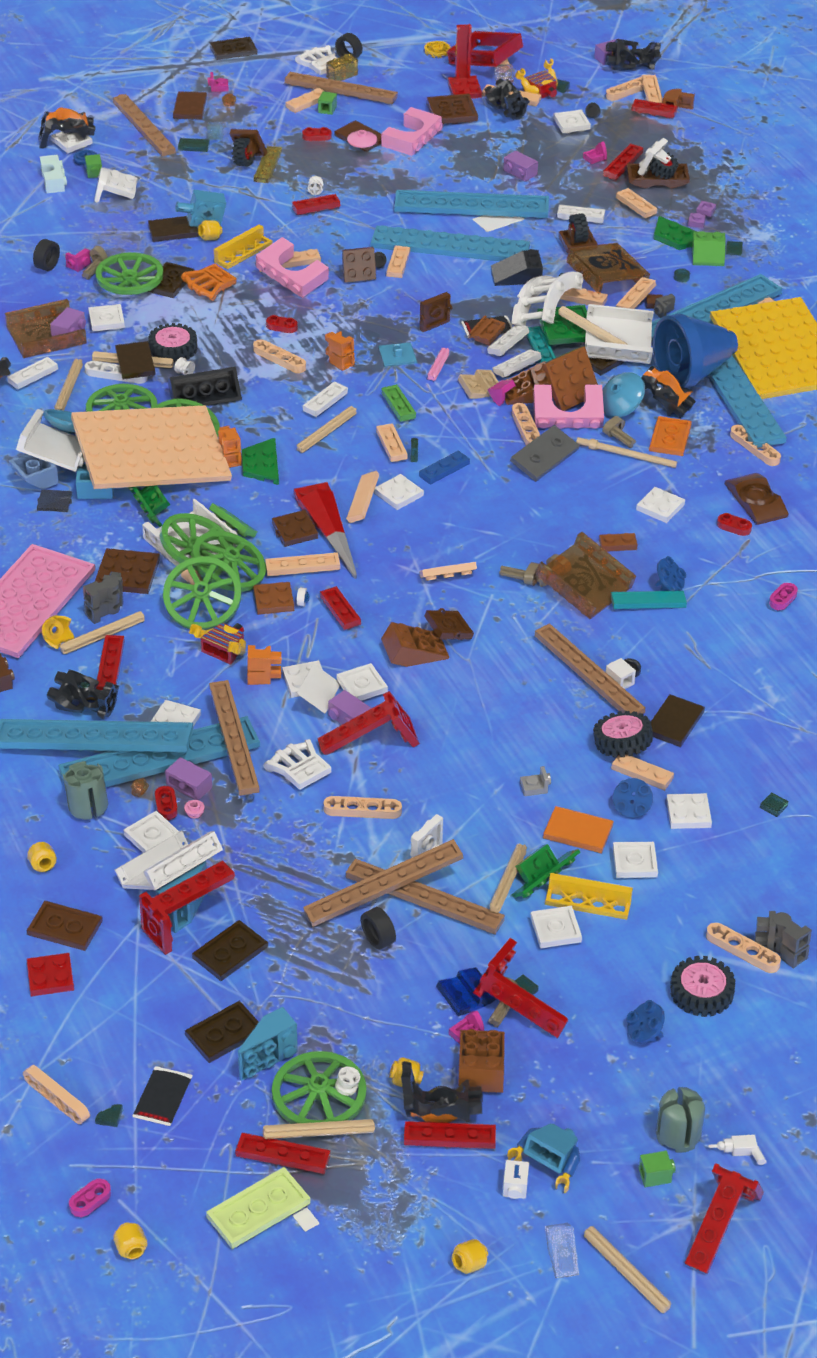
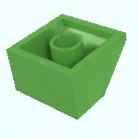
(708, 248)

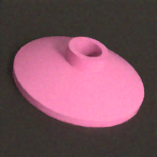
(362, 139)

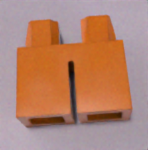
(340, 350)
(230, 445)
(259, 665)

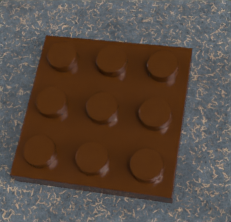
(453, 108)
(135, 568)

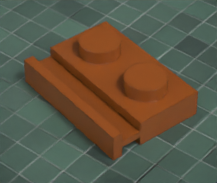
(487, 330)

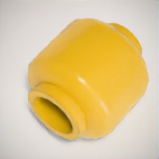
(210, 230)
(41, 857)
(396, 1071)
(130, 1240)
(470, 1256)

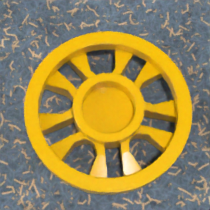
(436, 48)

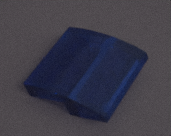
(460, 989)

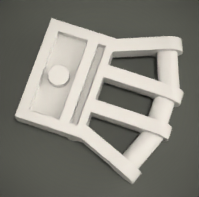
(317, 65)
(301, 773)

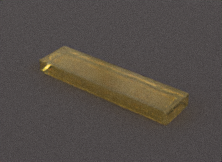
(267, 164)

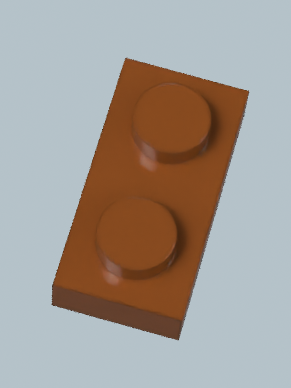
(618, 542)

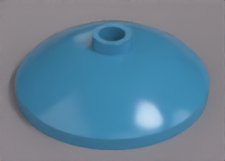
(623, 394)
(59, 419)

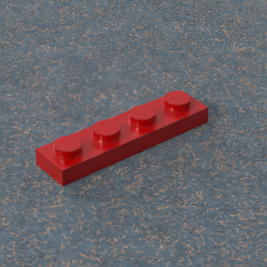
(619, 164)
(110, 660)
(450, 1135)
(283, 1153)

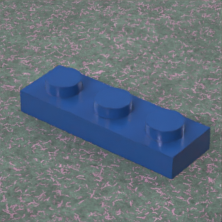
(444, 467)

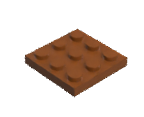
(569, 376)

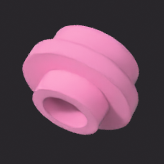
(194, 808)

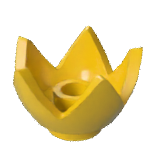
(62, 631)

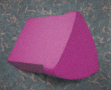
(597, 154)
(498, 391)
(471, 1021)

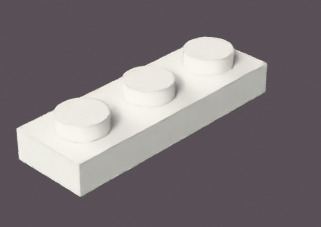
(592, 215)
(508, 340)
(517, 363)
(32, 373)
(325, 399)

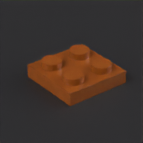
(273, 598)

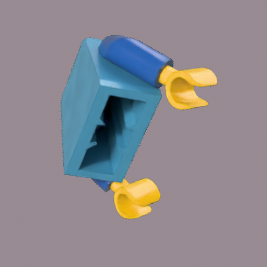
(552, 1148)

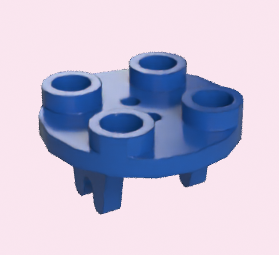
(670, 575)
(623, 795)
(646, 1022)

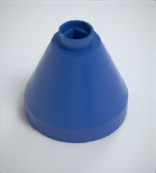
(691, 347)

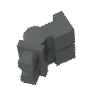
(103, 597)
(784, 937)

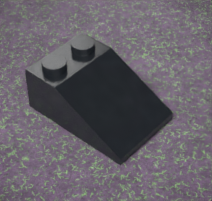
(517, 268)

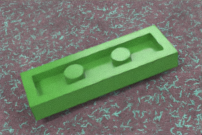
(398, 403)
(232, 521)

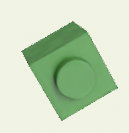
(327, 103)
(93, 165)
(656, 1168)

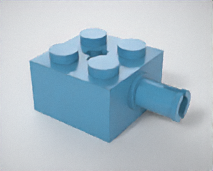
(202, 207)

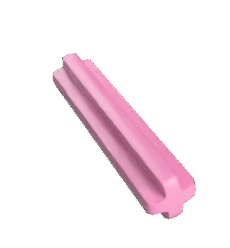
(438, 364)

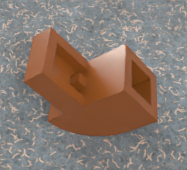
(679, 98)

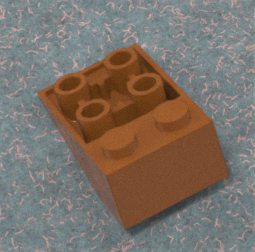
(525, 384)
(412, 645)
(482, 1059)

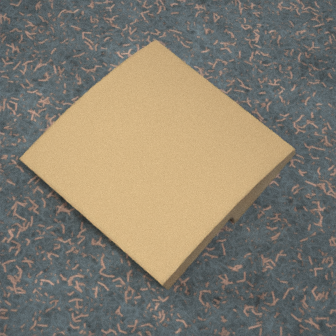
(477, 385)

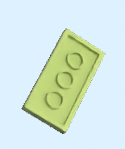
(258, 1207)

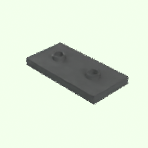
(544, 453)

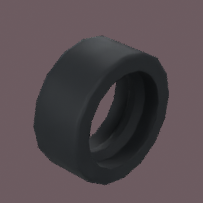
(353, 40)
(46, 254)
(378, 928)

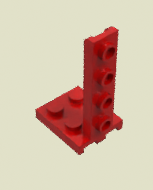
(463, 82)
(368, 721)
(155, 910)
(515, 996)
(719, 1214)

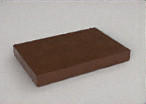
(190, 105)
(354, 126)
(64, 925)

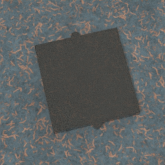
(54, 500)

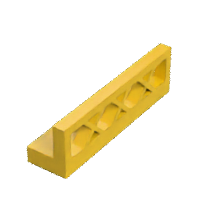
(238, 246)
(590, 892)

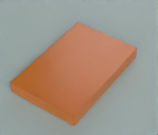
(670, 436)
(578, 829)

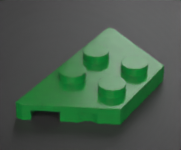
(673, 234)
(261, 461)

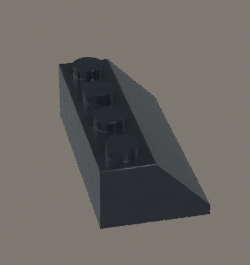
(207, 386)

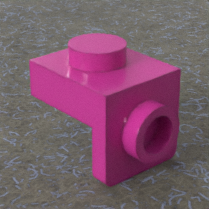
(78, 261)

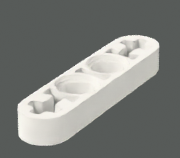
(99, 369)

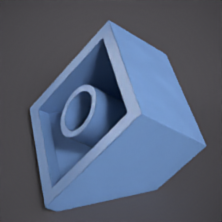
(35, 471)

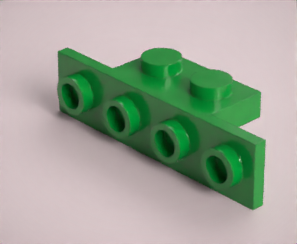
(152, 501)
(538, 867)

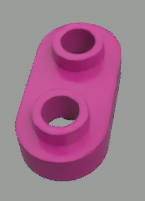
(783, 596)
(88, 1197)

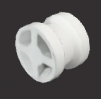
(313, 188)
(184, 367)
(347, 1081)

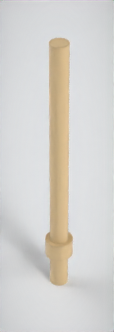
(595, 444)

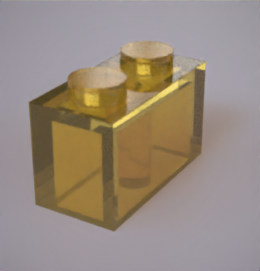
(342, 67)

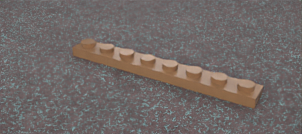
(341, 87)
(144, 125)
(588, 670)
(234, 738)
(383, 882)
(434, 899)

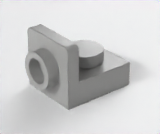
(536, 784)

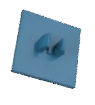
(397, 354)

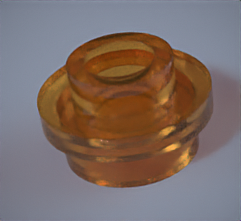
(229, 100)
(139, 787)

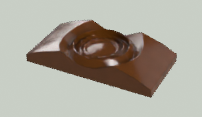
(649, 179)
(757, 498)

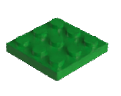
(563, 330)

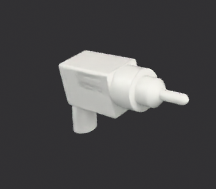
(741, 1146)

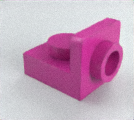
(217, 85)

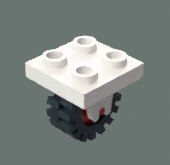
(659, 161)

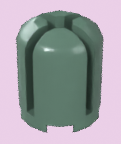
(85, 789)
(680, 1119)

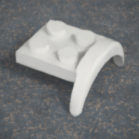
(116, 183)

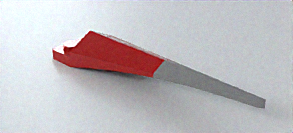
(323, 511)

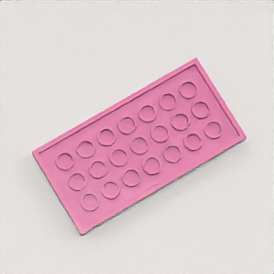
(34, 591)

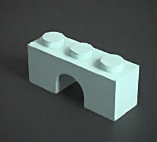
(53, 173)

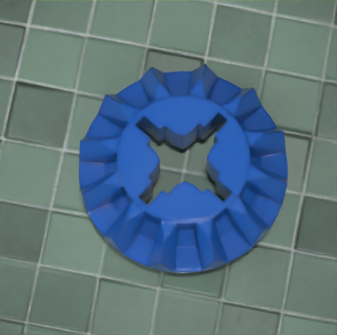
(79, 157)

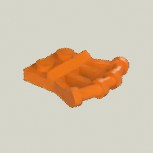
(214, 275)

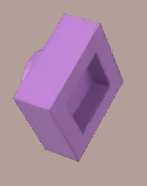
(706, 208)
(696, 220)

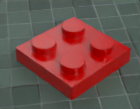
(50, 974)

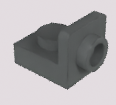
(664, 305)

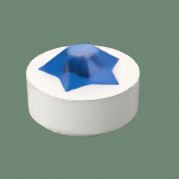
(302, 596)

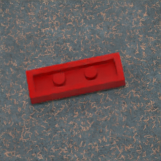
(654, 108)
(316, 204)
(340, 608)

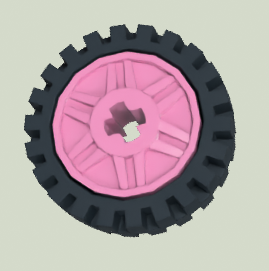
(173, 341)
(623, 734)
(702, 986)

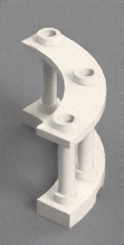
(544, 284)

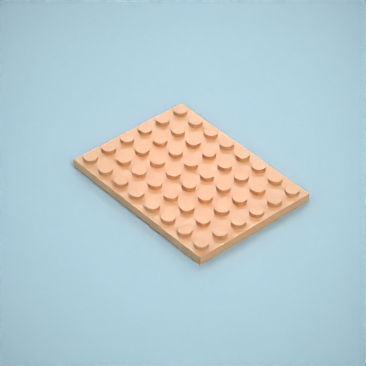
(150, 447)

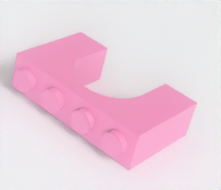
(426, 127)
(299, 282)
(589, 416)

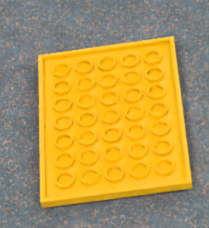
(774, 345)

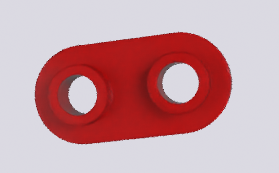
(316, 134)
(281, 324)
(734, 524)
(166, 802)

